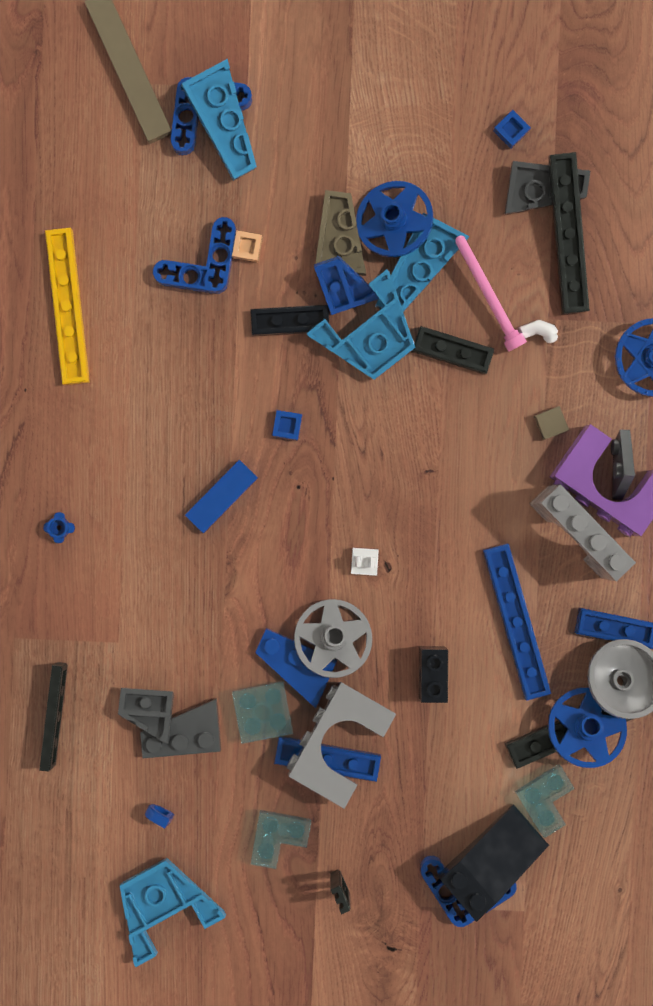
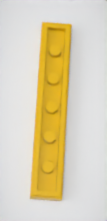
(67, 306)

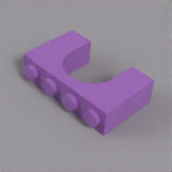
(576, 475)

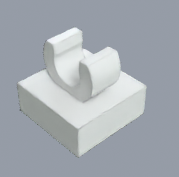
(364, 561)

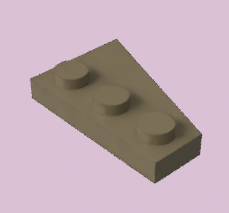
(339, 232)

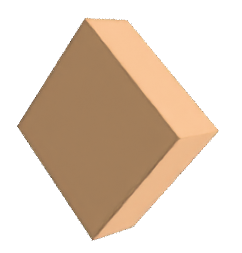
(247, 246)

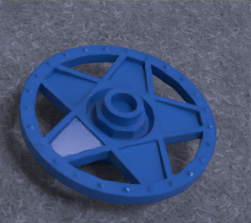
(394, 219)
(642, 351)
(586, 730)

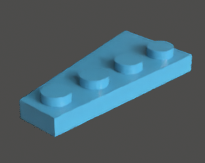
(219, 111)
(419, 267)

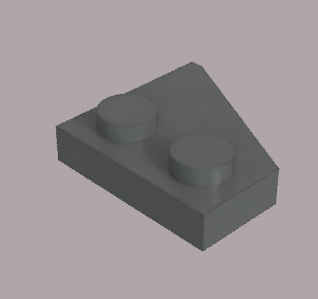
(622, 464)

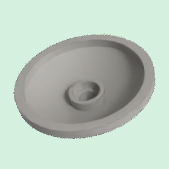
(634, 665)

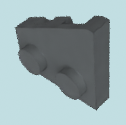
(148, 710)

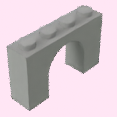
(602, 551)
(309, 765)

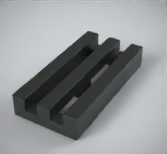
(341, 891)

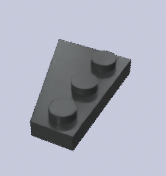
(190, 733)

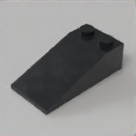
(493, 862)

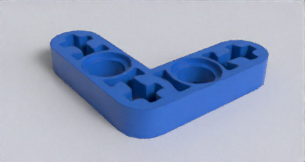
(176, 134)
(204, 273)
(443, 901)

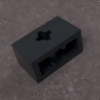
(433, 674)

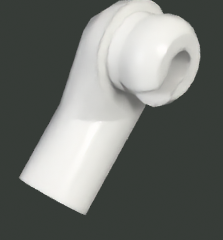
(541, 328)

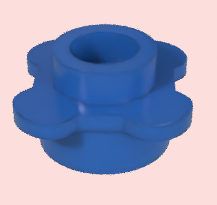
(51, 527)

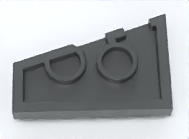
(531, 187)

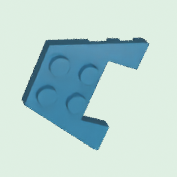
(376, 342)
(157, 896)

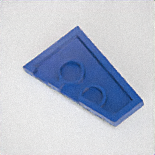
(282, 657)

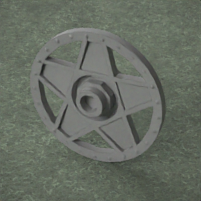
(333, 638)

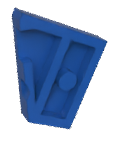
(342, 285)

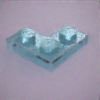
(539, 797)
(277, 829)

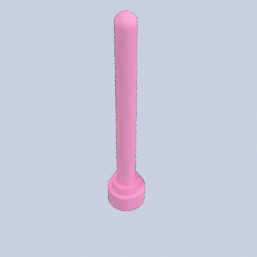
(512, 337)

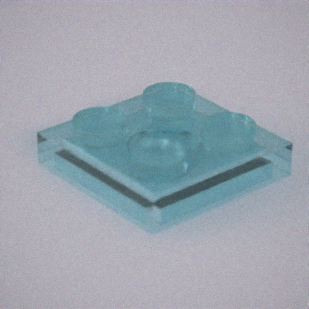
(262, 712)

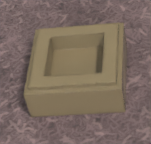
(551, 423)

